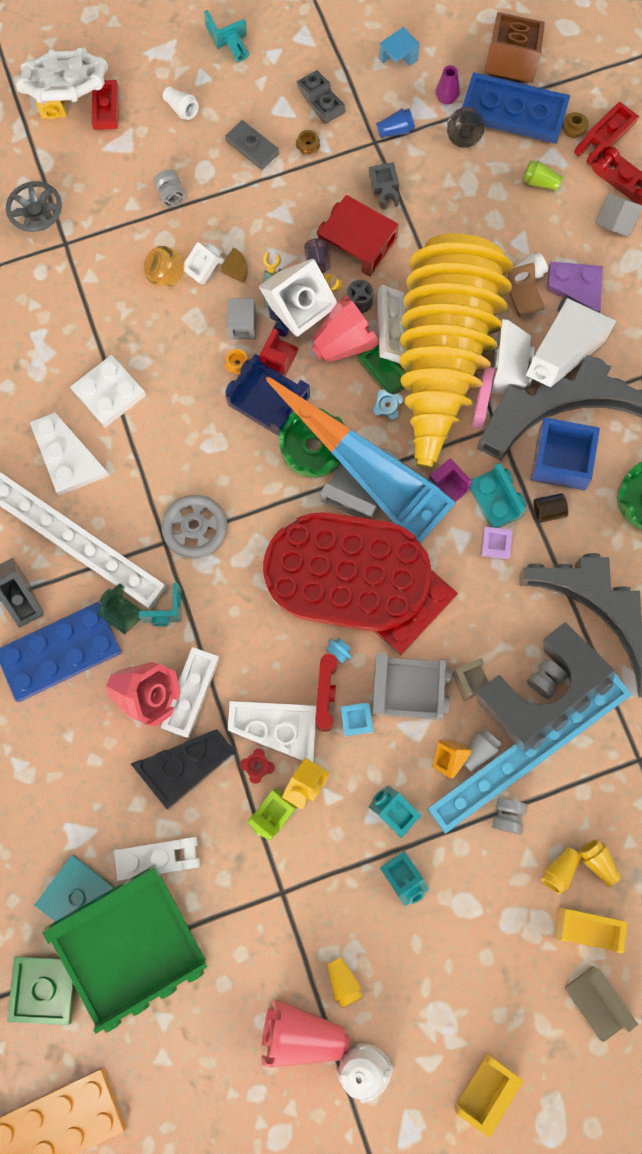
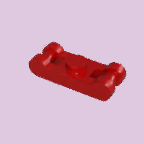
(623, 177)
(326, 692)

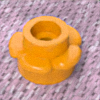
(233, 356)

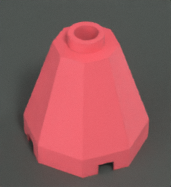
(343, 333)
(145, 692)

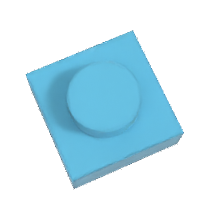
(357, 719)

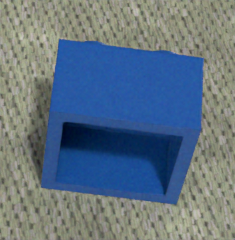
(565, 454)

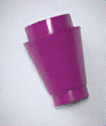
(448, 85)

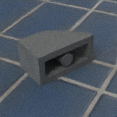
(17, 594)

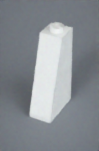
(571, 338)

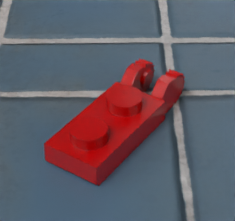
(607, 131)

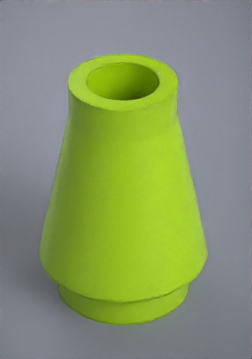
(541, 176)

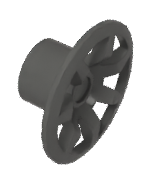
(35, 209)

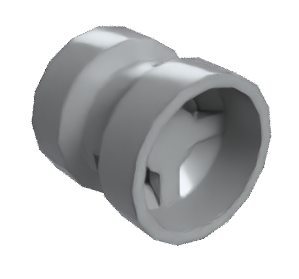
(170, 191)
(547, 678)
(506, 822)

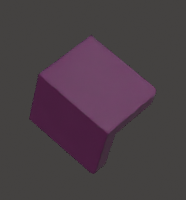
(451, 480)

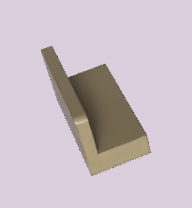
(600, 1004)

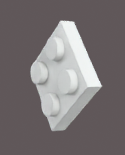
(108, 391)

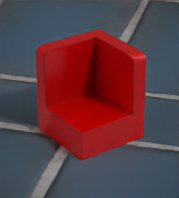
(278, 353)

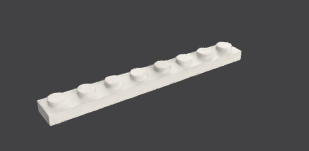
(79, 543)

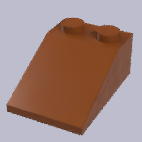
(515, 48)

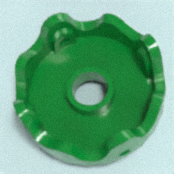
(298, 457)
(630, 496)

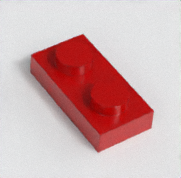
(106, 106)

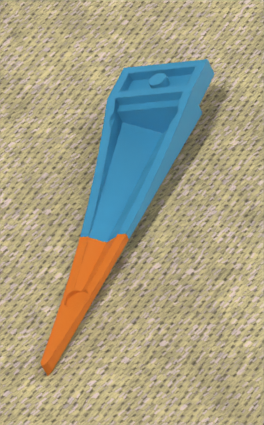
(395, 487)

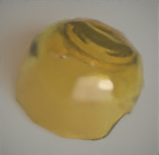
(163, 266)

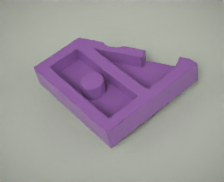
(577, 282)

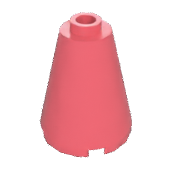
(300, 1037)

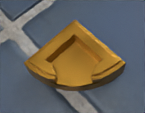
(235, 265)

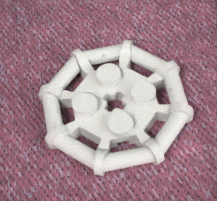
(62, 75)

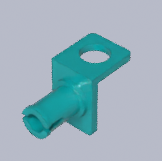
(228, 35)

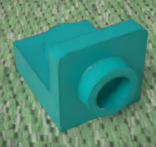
(394, 810)
(405, 879)

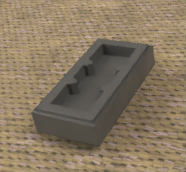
(252, 144)

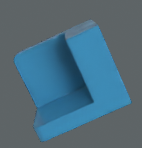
(400, 46)

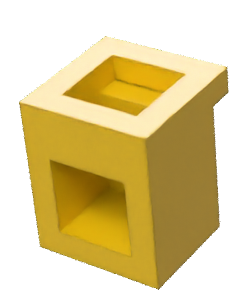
(305, 783)

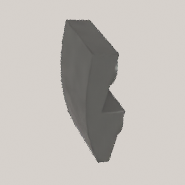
(319, 96)

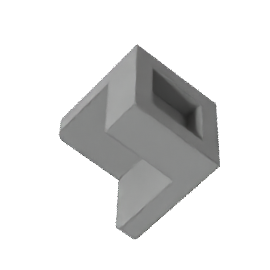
(619, 214)
(241, 319)

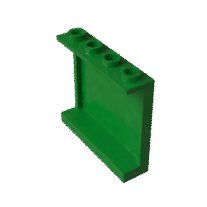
(126, 949)

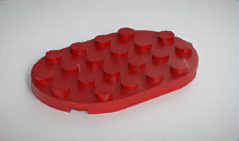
(347, 571)

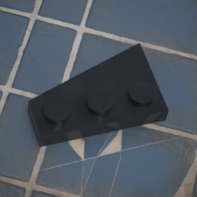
(180, 769)

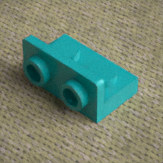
(498, 497)

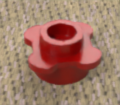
(265, 766)

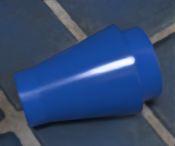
(396, 124)

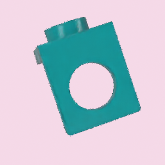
(162, 618)

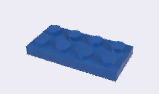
(517, 107)
(58, 652)

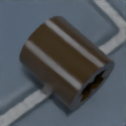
(550, 507)

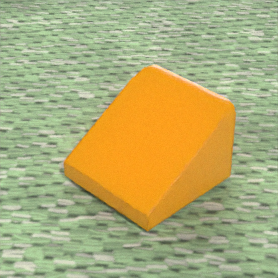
(450, 757)

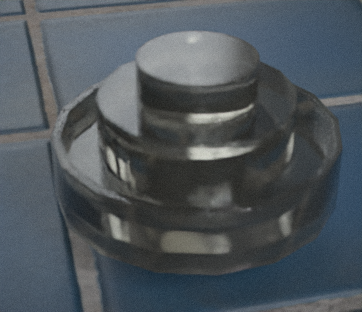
(465, 127)

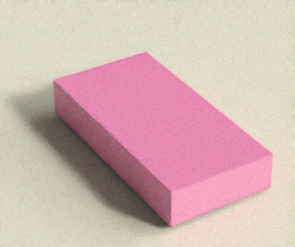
(483, 398)

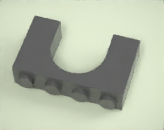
(531, 723)

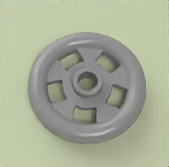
(204, 546)

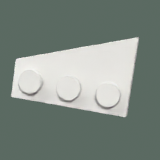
(65, 455)
(276, 726)

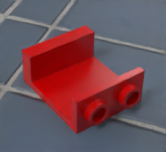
(359, 232)

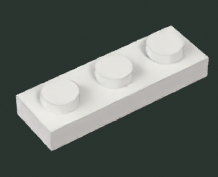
(390, 312)
(193, 689)

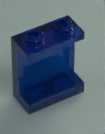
(258, 399)

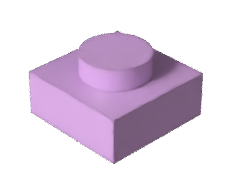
(496, 543)

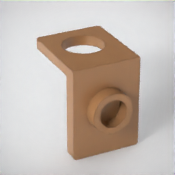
(524, 292)

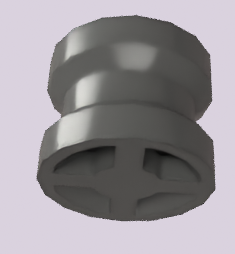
(361, 289)

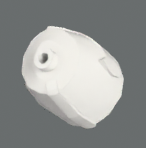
(365, 1072)

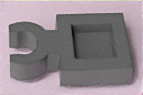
(385, 181)

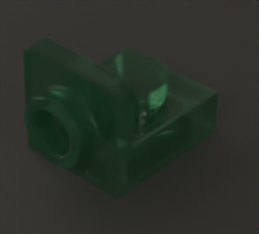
(118, 610)

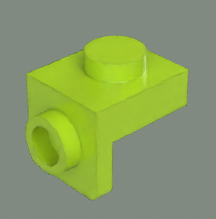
(271, 815)

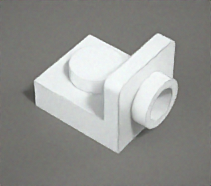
(203, 261)

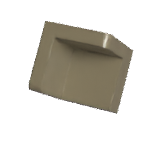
(470, 678)

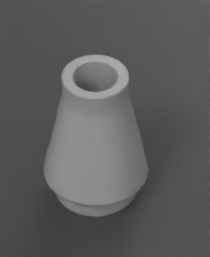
(483, 748)

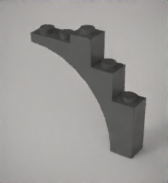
(522, 411)
(591, 586)

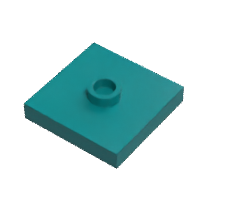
(71, 889)

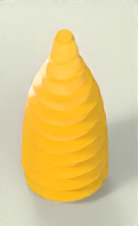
(447, 325)

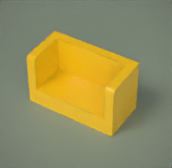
(591, 930)
(488, 1095)

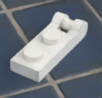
(137, 859)

